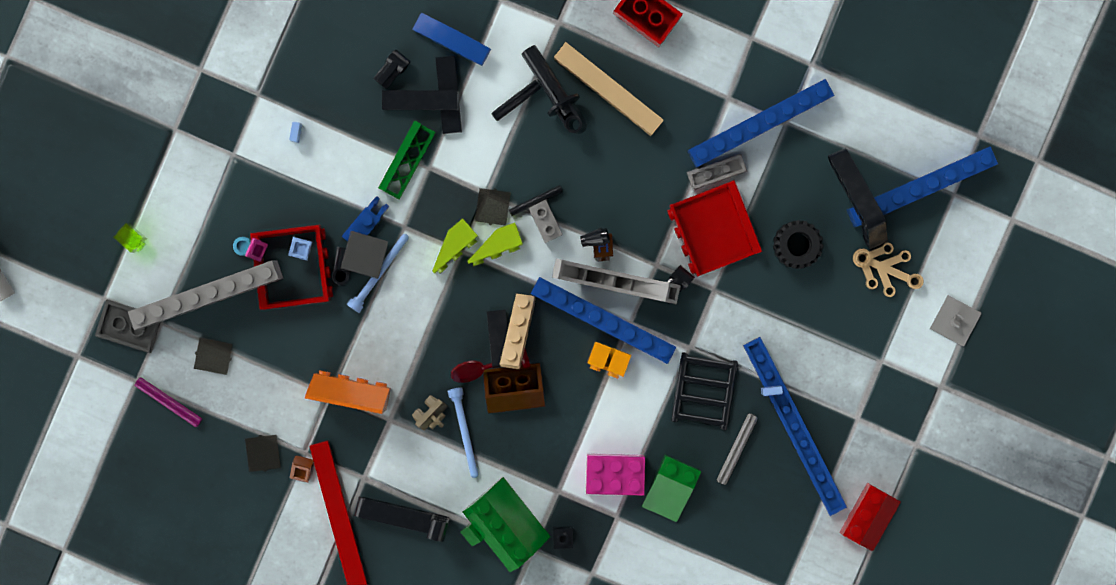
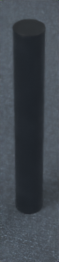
(544, 196)

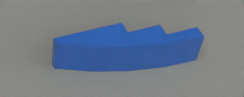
(451, 39)

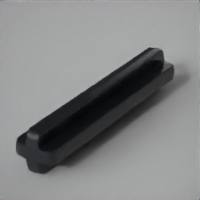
(516, 100)

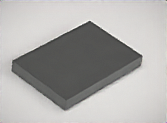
(117, 327)

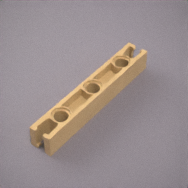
(608, 89)

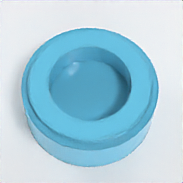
(241, 245)

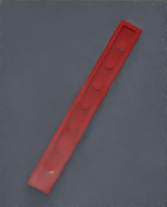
(338, 513)

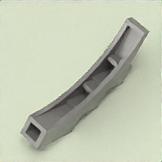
(616, 281)

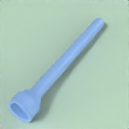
(357, 302)
(456, 396)

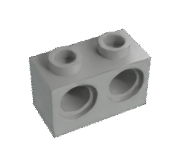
(545, 221)

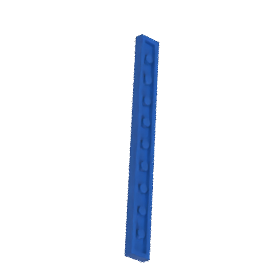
(795, 427)

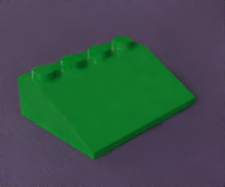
(506, 525)

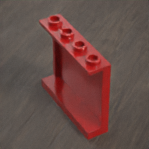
(714, 228)

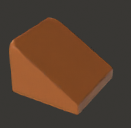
(301, 468)

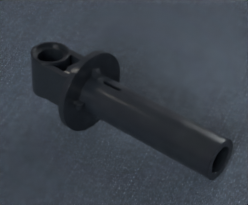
(563, 104)

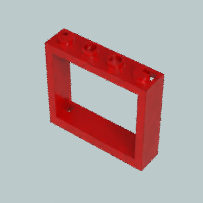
(324, 271)

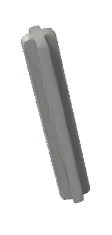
(737, 449)

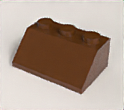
(513, 388)

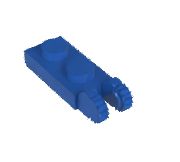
(366, 220)

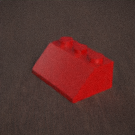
(870, 517)

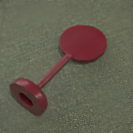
(472, 370)

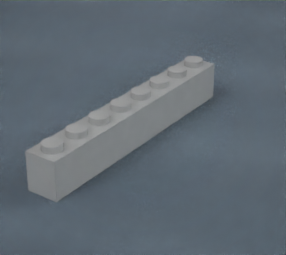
(205, 295)

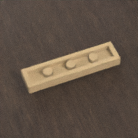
(517, 331)

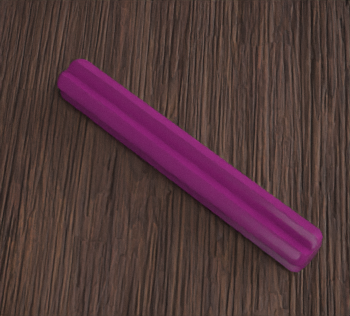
(168, 402)

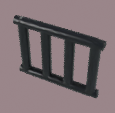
(728, 385)

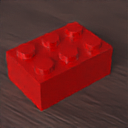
(649, 17)

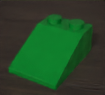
(671, 488)

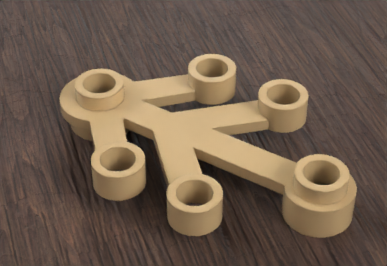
(884, 268)

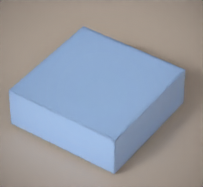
(295, 132)
(300, 248)
(774, 390)

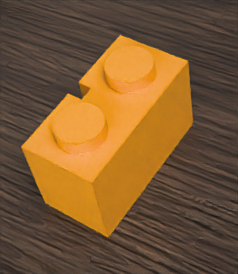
(608, 359)

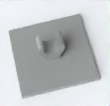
(955, 320)

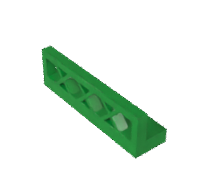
(400, 156)

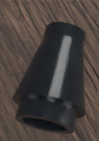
(598, 237)

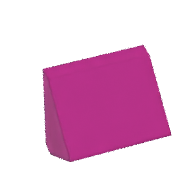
(256, 249)

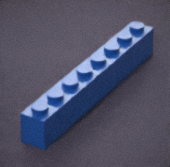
(760, 123)
(931, 182)
(603, 320)

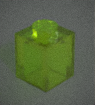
(130, 238)

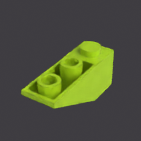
(501, 240)
(455, 241)

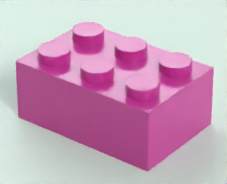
(615, 474)

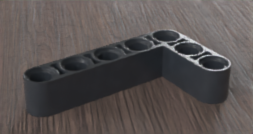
(861, 198)
(402, 516)

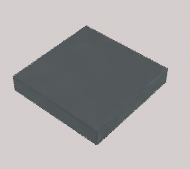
(364, 254)

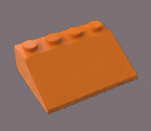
(348, 392)

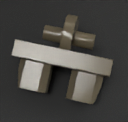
(433, 416)

